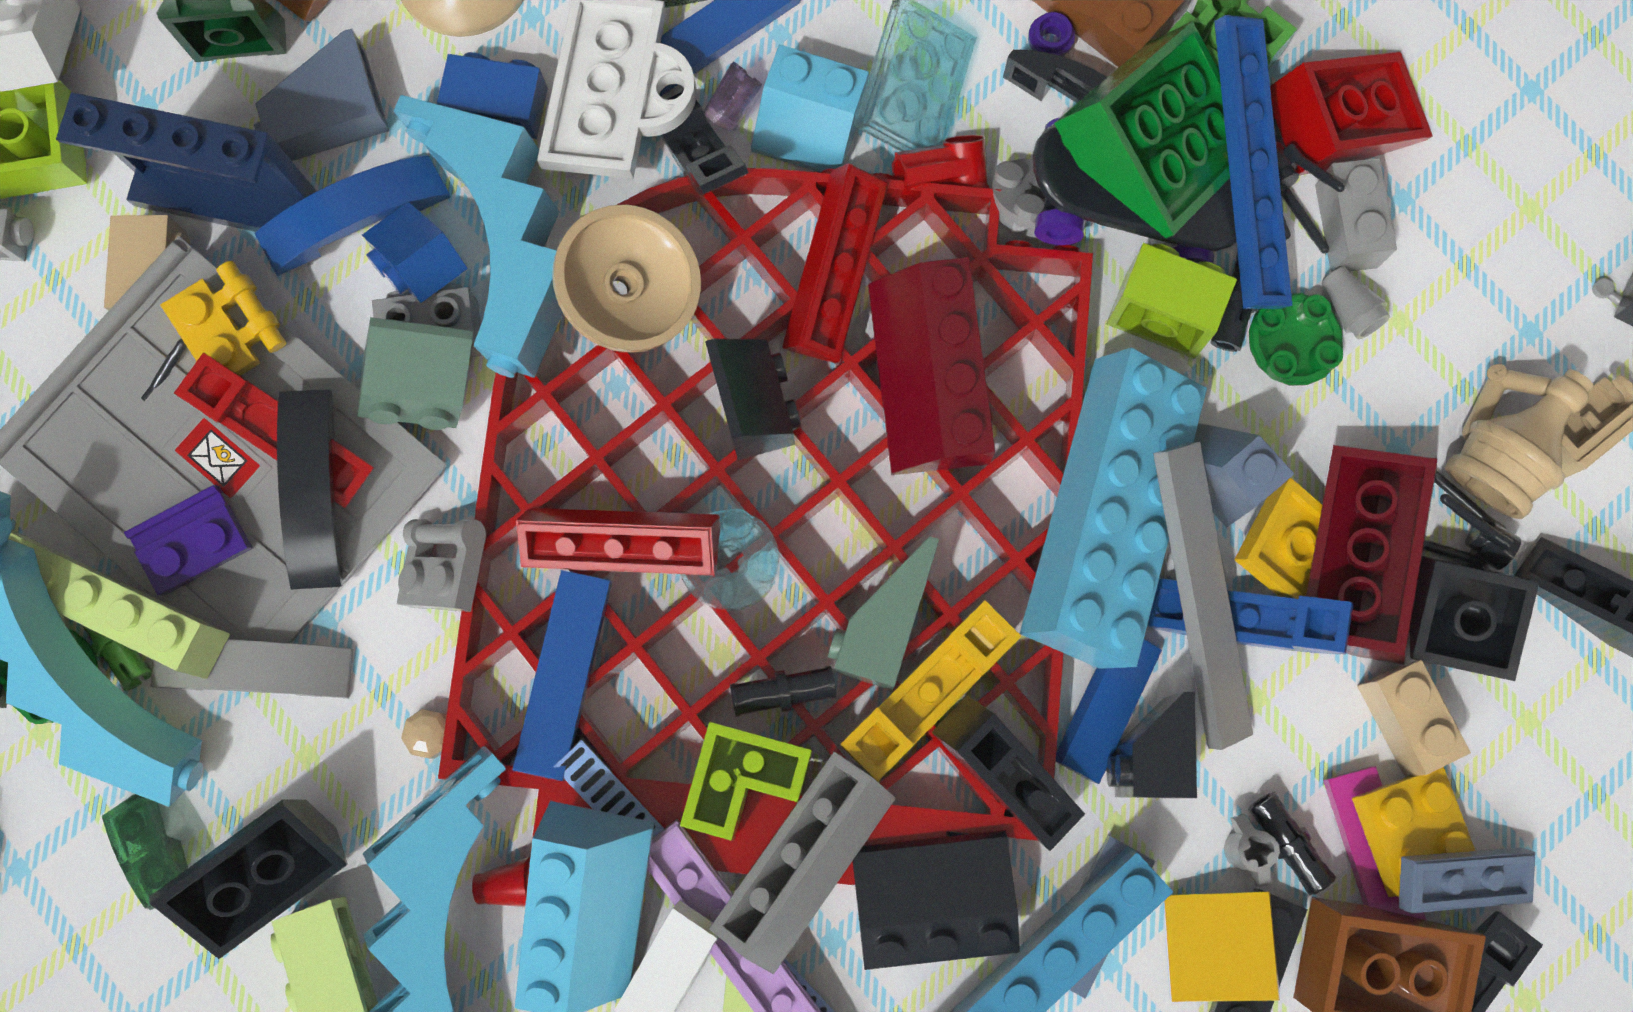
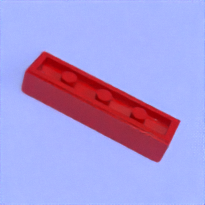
(835, 264)
(619, 541)

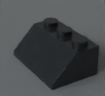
(253, 876)
(936, 900)

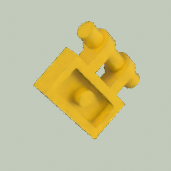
(208, 328)

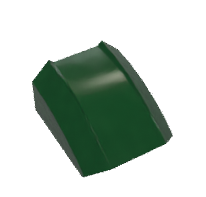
(224, 28)

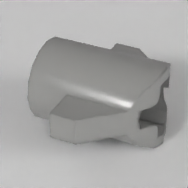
(1251, 850)

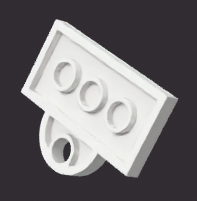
(611, 88)

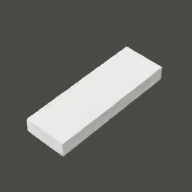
(670, 963)

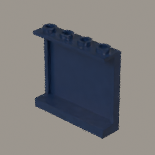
(189, 162)

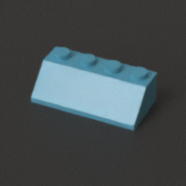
(582, 909)

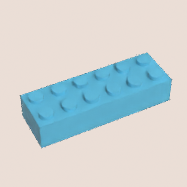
(1109, 512)

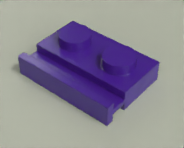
(188, 540)

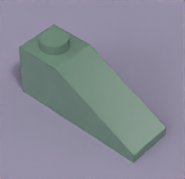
(882, 627)

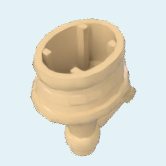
(1517, 455)

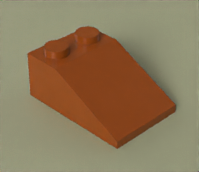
(1118, 26)
(1385, 962)

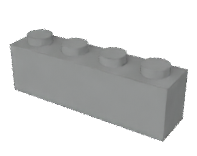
(802, 863)

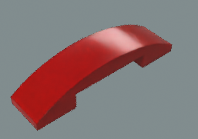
(253, 416)

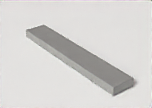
(1203, 594)

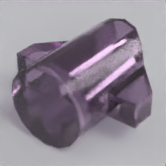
(732, 97)

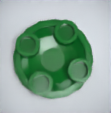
(1297, 341)

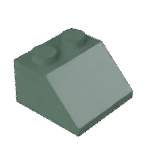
(414, 373)

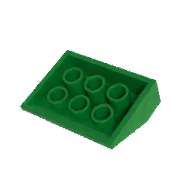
(1155, 131)

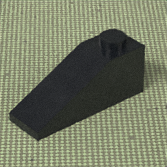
(1584, 592)
(1008, 771)

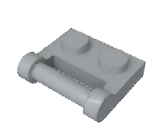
(441, 581)

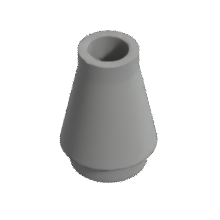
(1356, 304)

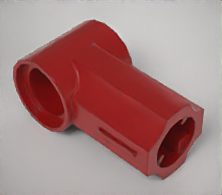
(956, 162)

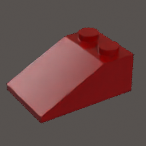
(1349, 108)

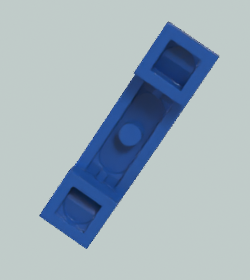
(347, 207)
(1267, 620)

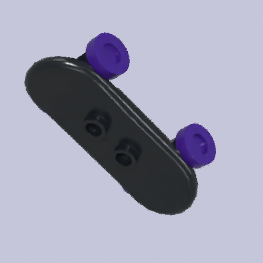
(1082, 198)

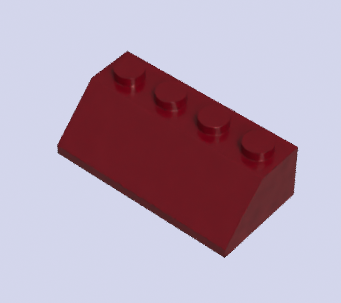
(931, 368)
(1373, 545)

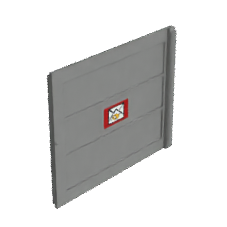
(119, 460)

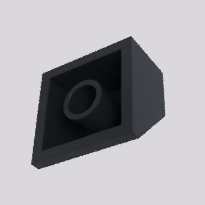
(753, 396)
(1471, 618)
(1158, 753)

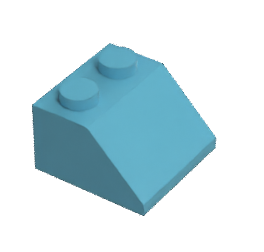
(808, 110)

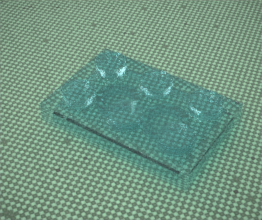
(915, 78)

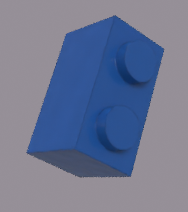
(495, 89)
(412, 253)

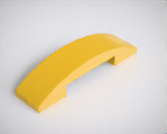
(930, 691)

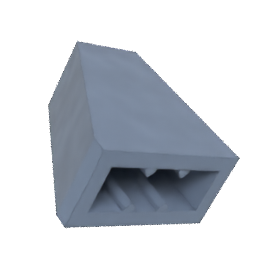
(324, 101)
(1238, 470)

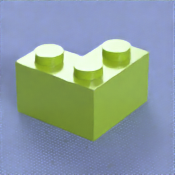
(732, 765)

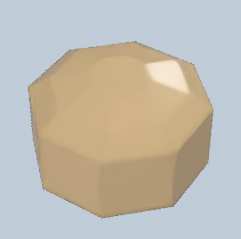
(424, 733)

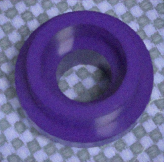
(1054, 24)

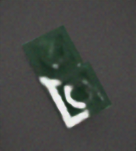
(143, 847)

